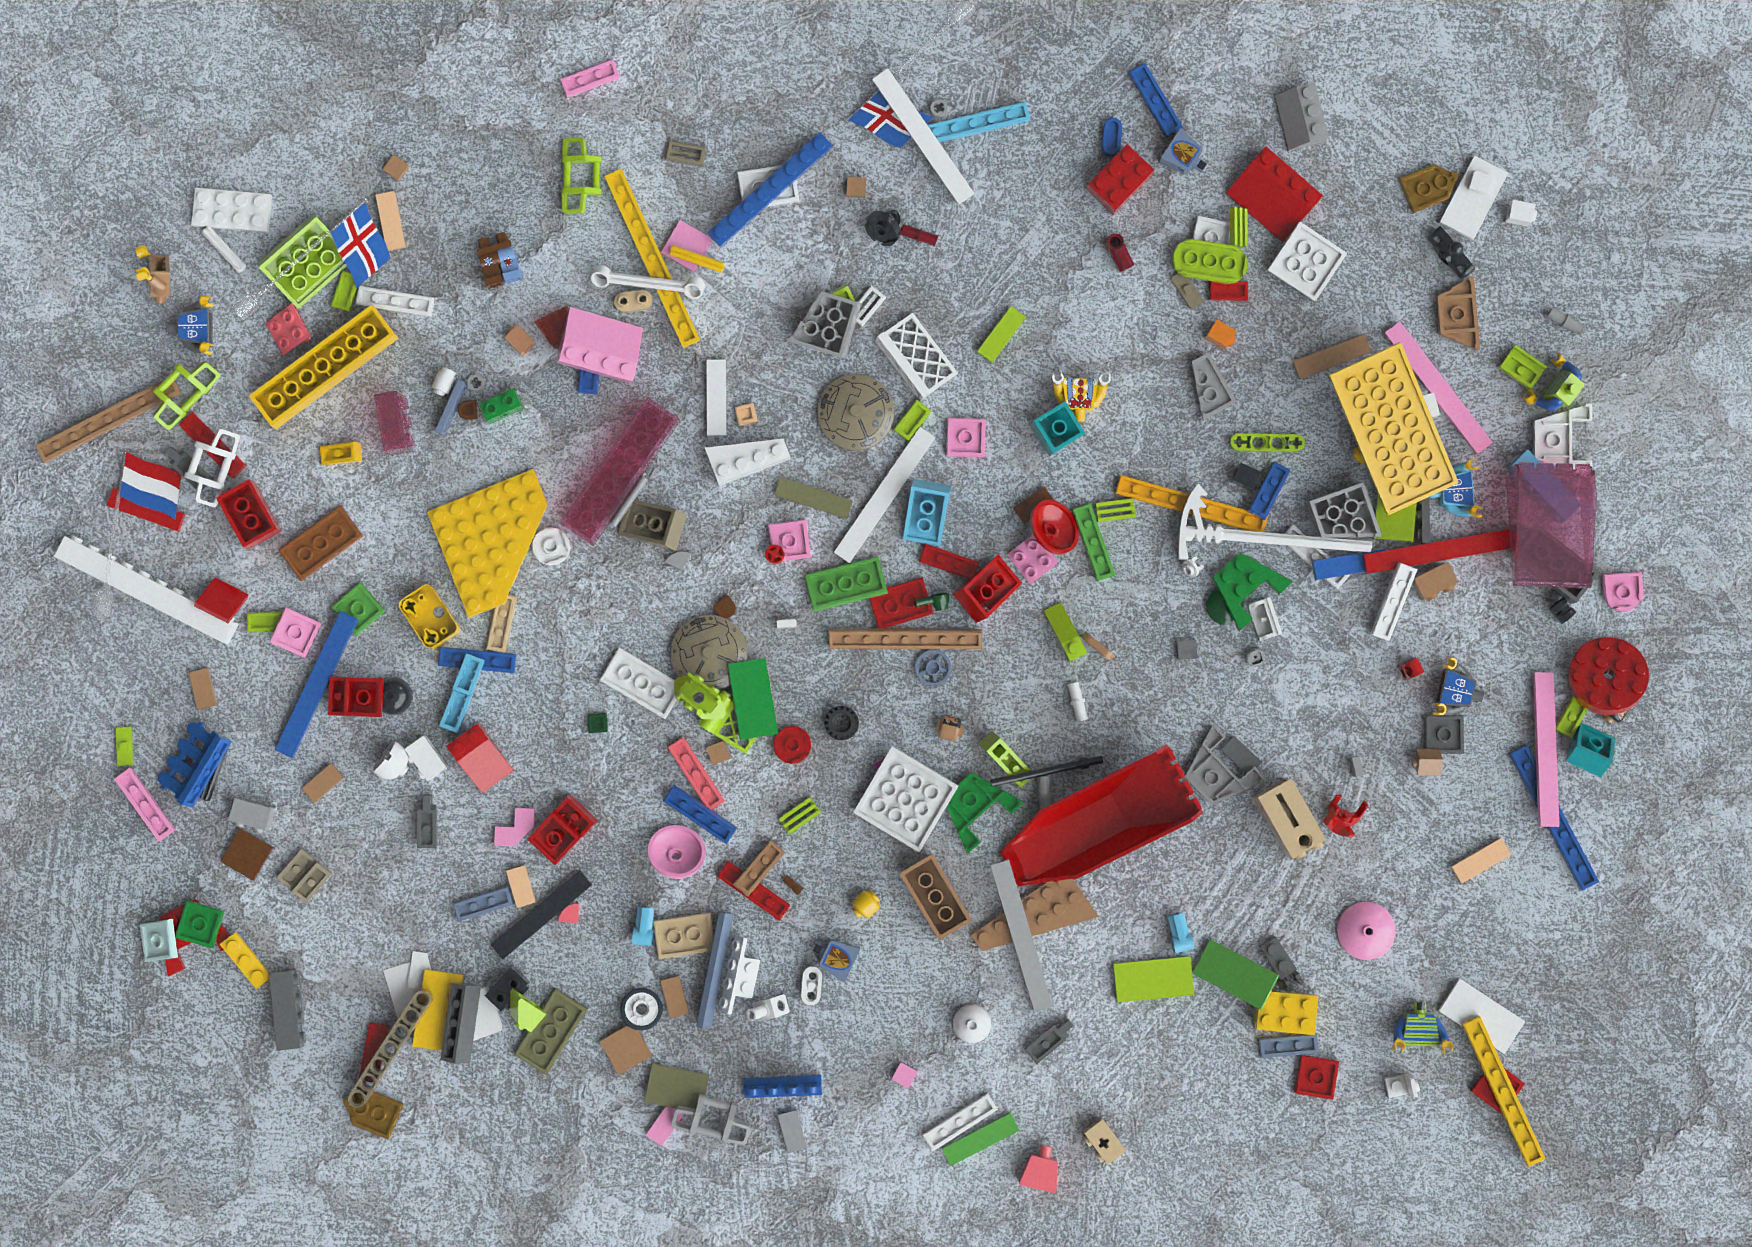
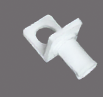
(767, 1009)

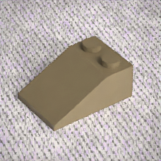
(653, 524)

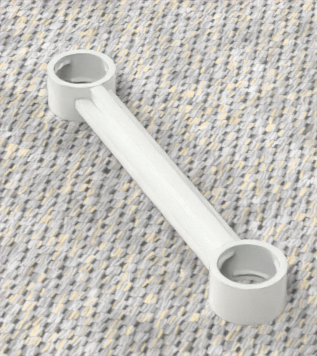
(649, 282)

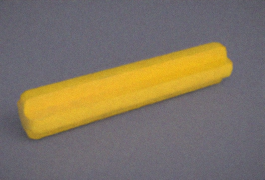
(697, 259)

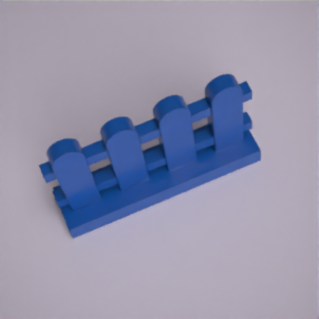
(201, 771)
(782, 1086)

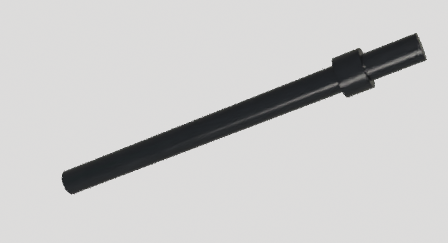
(1083, 763)

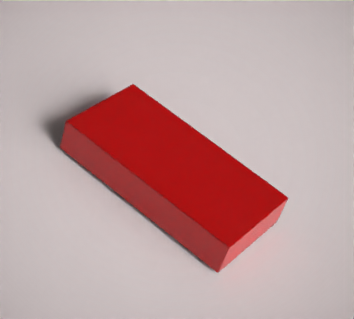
(1228, 292)

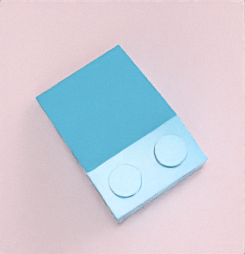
(927, 512)

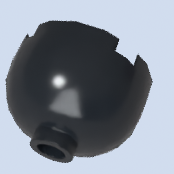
(396, 696)

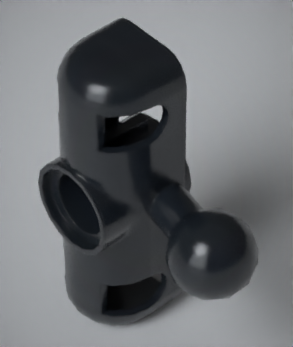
(1451, 252)

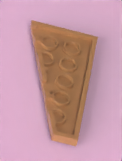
(1046, 909)

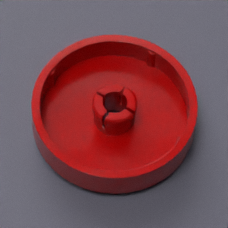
(1625, 666)

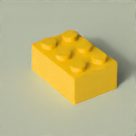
(1288, 1013)

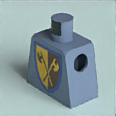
(1183, 154)
(837, 957)

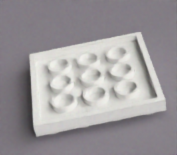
(905, 799)

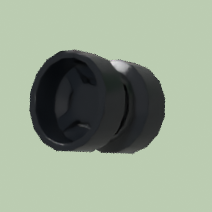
(1562, 610)

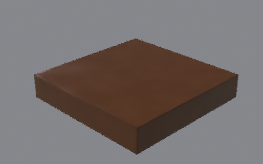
(247, 854)

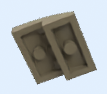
(303, 875)

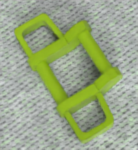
(583, 191)
(181, 411)

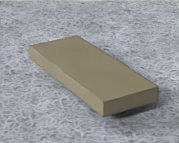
(1187, 290)

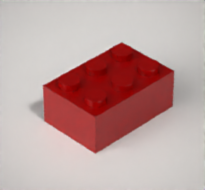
(1120, 179)
(248, 514)

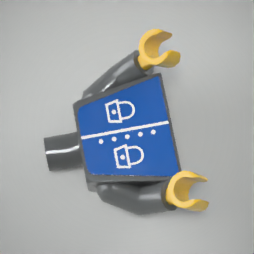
(195, 326)
(1456, 689)

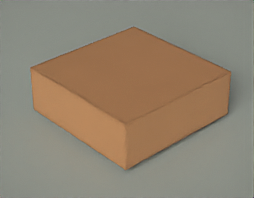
(396, 168)
(856, 187)
(718, 752)

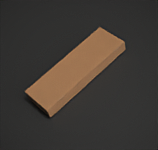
(759, 868)

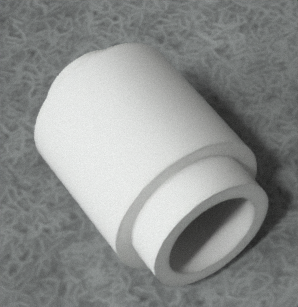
(443, 382)

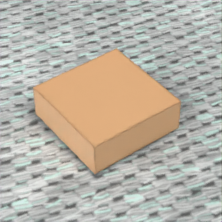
(746, 414)

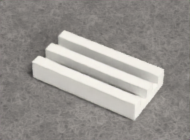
(875, 307)

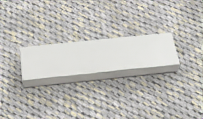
(395, 301)
(716, 397)
(1312, 554)
(1393, 601)
(960, 1121)

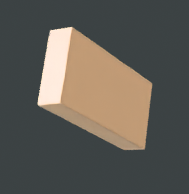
(521, 886)

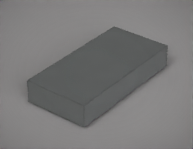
(1240, 755)

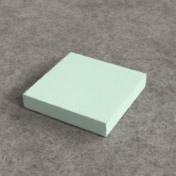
(158, 940)

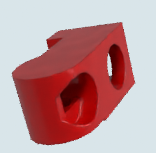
(1411, 668)

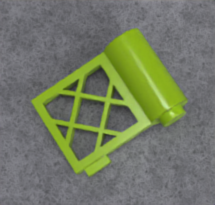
(715, 726)

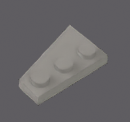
(1211, 387)

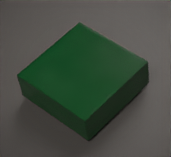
(597, 723)

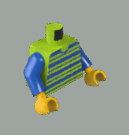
(1561, 389)
(1420, 1030)

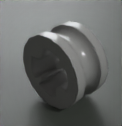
(938, 102)
(472, 387)

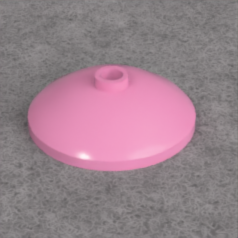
(677, 842)
(1352, 929)

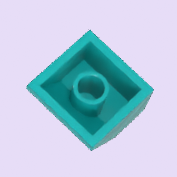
(1057, 428)
(1591, 750)

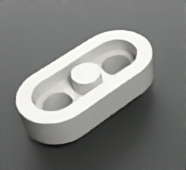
(811, 985)

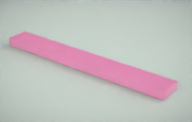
(1436, 384)
(1546, 749)

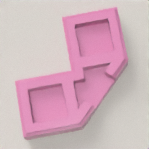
(523, 825)

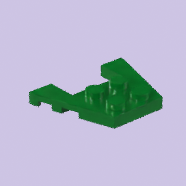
(1240, 579)
(971, 800)

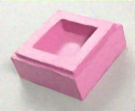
(904, 1075)

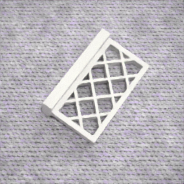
(906, 369)

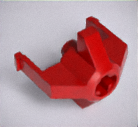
(1341, 820)

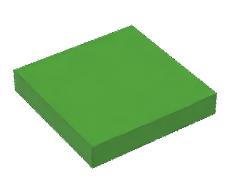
(361, 605)

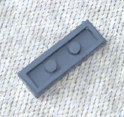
(451, 407)
(483, 904)
(1288, 1045)

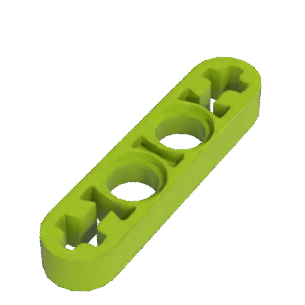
(1267, 445)

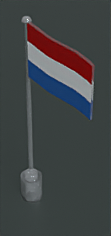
(148, 487)

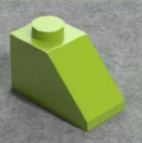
(524, 1011)

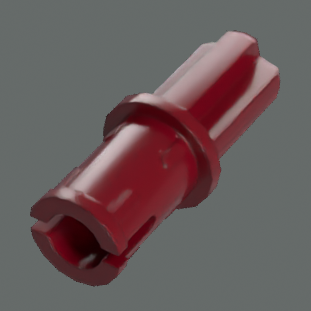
(918, 234)

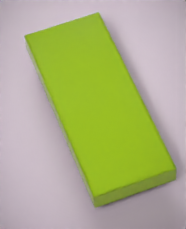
(124, 746)

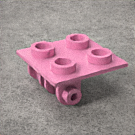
(1032, 559)

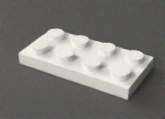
(231, 210)

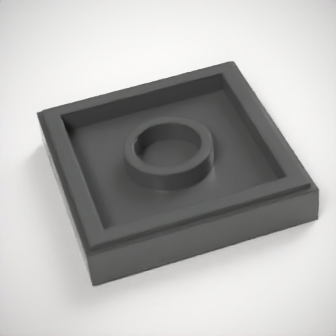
(1444, 733)

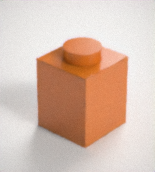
(1221, 335)

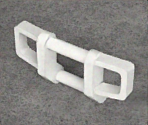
(219, 484)

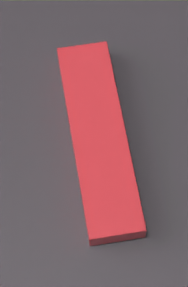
(696, 773)

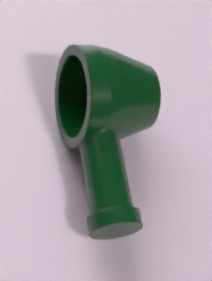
(940, 601)

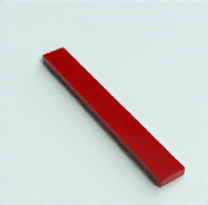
(1437, 551)

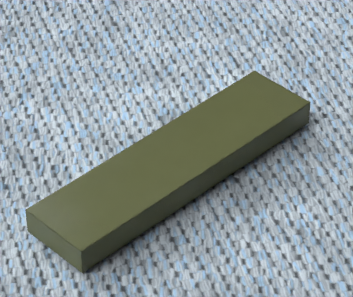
(813, 498)

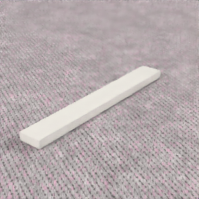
(923, 136)
(884, 495)

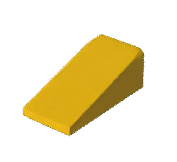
(341, 453)

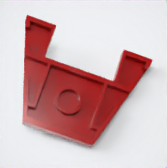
(176, 964)

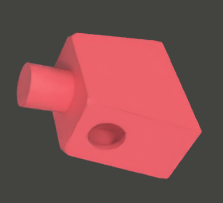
(1040, 1171)

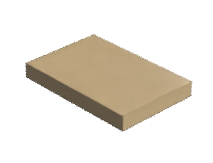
(684, 935)

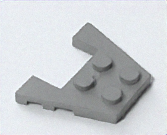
(1213, 777)

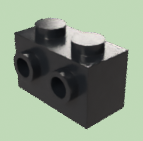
(500, 993)

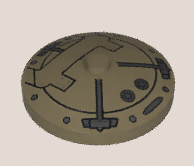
(856, 412)
(706, 648)

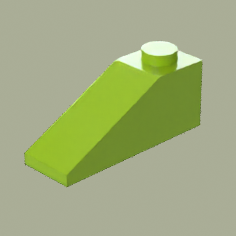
(1065, 632)
(1003, 756)

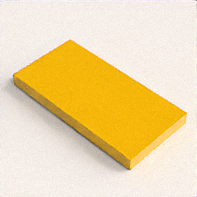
(431, 1027)

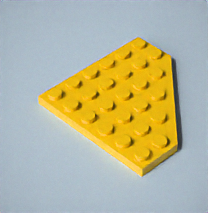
(489, 538)

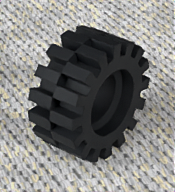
(833, 714)

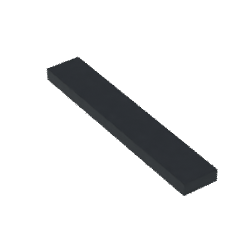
(541, 914)

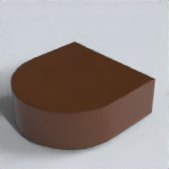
(468, 410)
(725, 607)

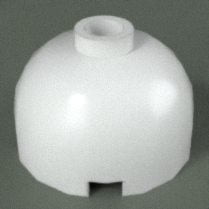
(392, 762)
(971, 1023)

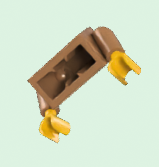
(159, 274)

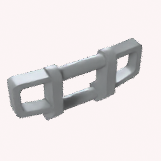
(723, 1135)

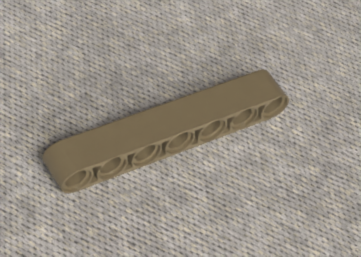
(382, 1053)

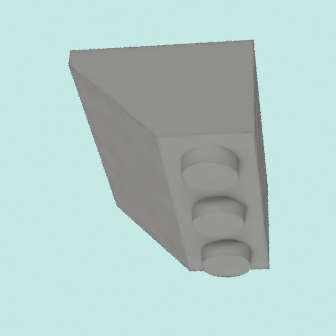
(1301, 117)

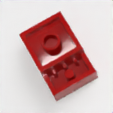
(355, 696)
(562, 830)

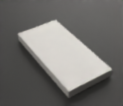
(1468, 208)
(640, 683)
(1467, 1002)

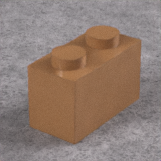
(1434, 581)

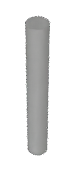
(629, 500)

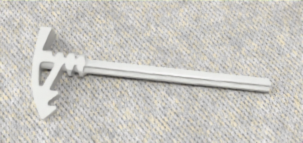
(1187, 533)

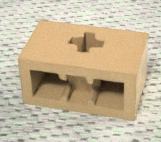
(1098, 1130)

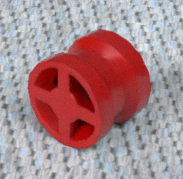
(772, 552)

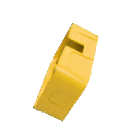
(424, 620)

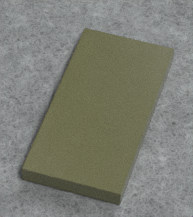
(552, 1033)

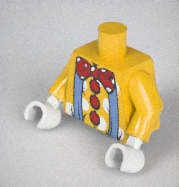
(1080, 394)

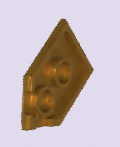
(1427, 187)
(376, 1115)

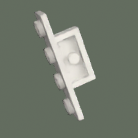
(740, 975)

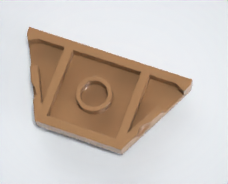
(1459, 314)

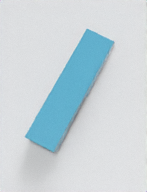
(462, 694)

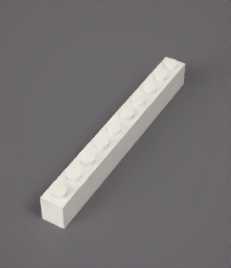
(143, 588)

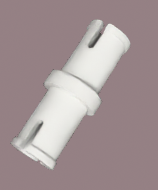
(1077, 701)

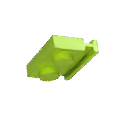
(1522, 367)

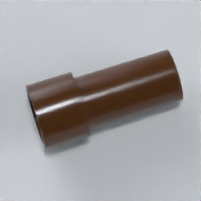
(797, 888)

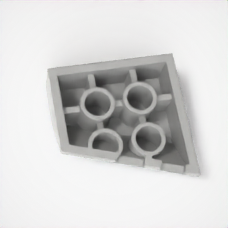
(828, 325)
(1344, 513)

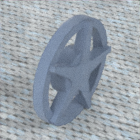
(933, 667)

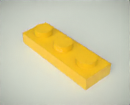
(245, 960)

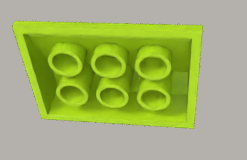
(309, 273)

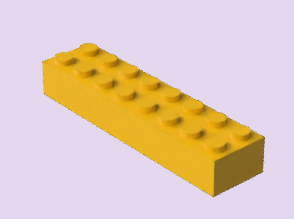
(323, 367)

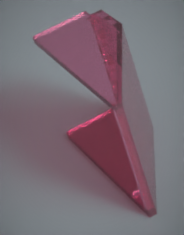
(1552, 524)

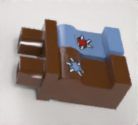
(495, 255)

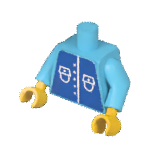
(1460, 497)

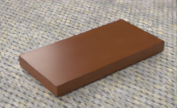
(321, 543)

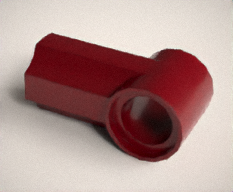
(1120, 254)

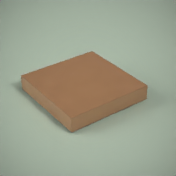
(625, 1049)

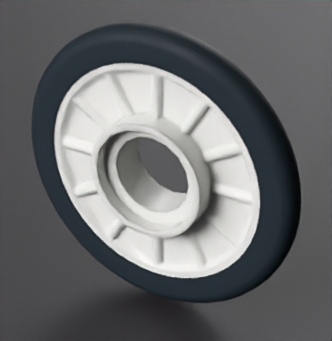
(635, 1020)

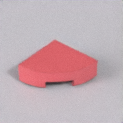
(570, 914)

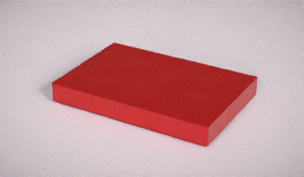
(898, 604)

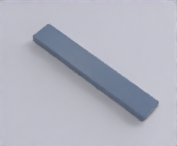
(714, 970)

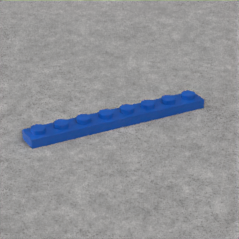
(770, 189)

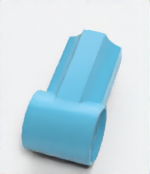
(643, 930)
(1181, 937)

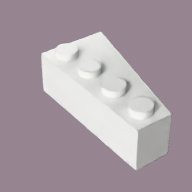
(743, 459)

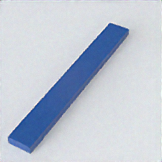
(316, 684)
(1562, 835)

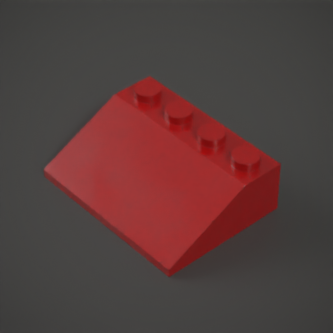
(1274, 194)

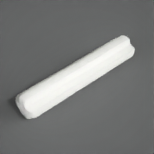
(222, 247)

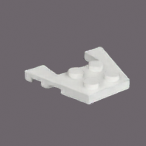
(1554, 436)

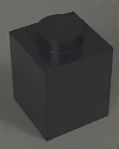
(1247, 477)

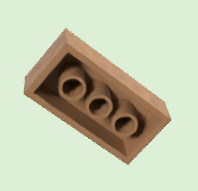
(935, 896)

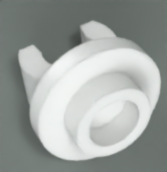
(1190, 567)

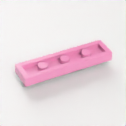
(144, 804)

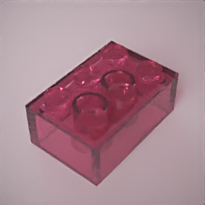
(394, 423)

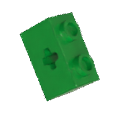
(501, 406)

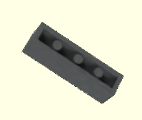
(286, 1010)
(460, 1023)

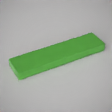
(1093, 542)
(980, 1139)

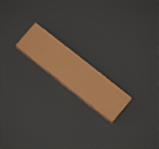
(1331, 357)

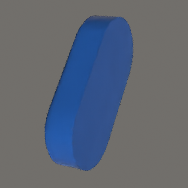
(1111, 137)

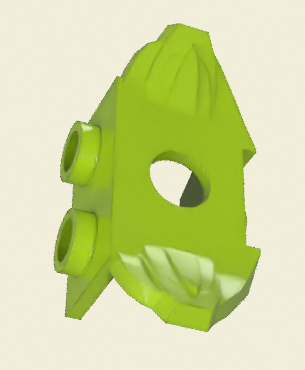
(710, 708)

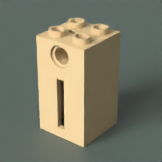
(1289, 819)

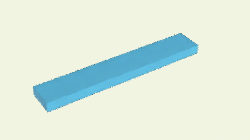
(980, 122)

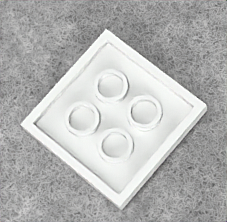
(1307, 261)

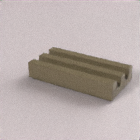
(682, 160)

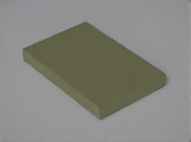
(675, 1086)

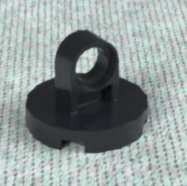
(883, 227)

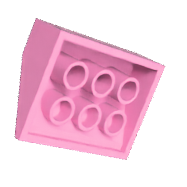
(600, 345)

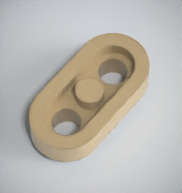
(633, 302)

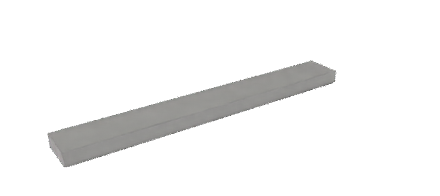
(1021, 935)

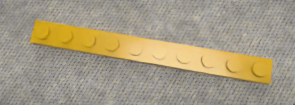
(651, 256)

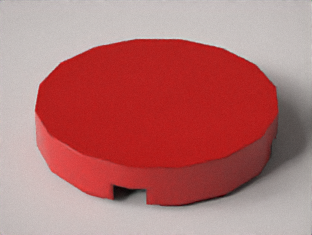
(792, 744)

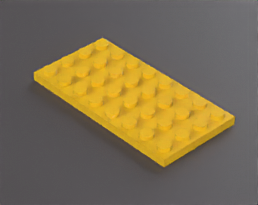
(1393, 428)

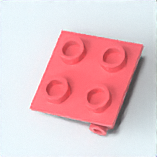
(288, 329)

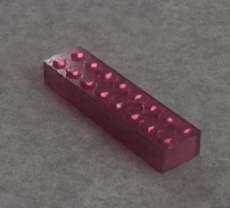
(620, 471)

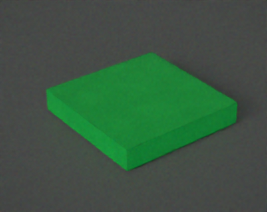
(199, 924)

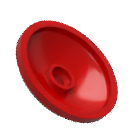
(1054, 527)

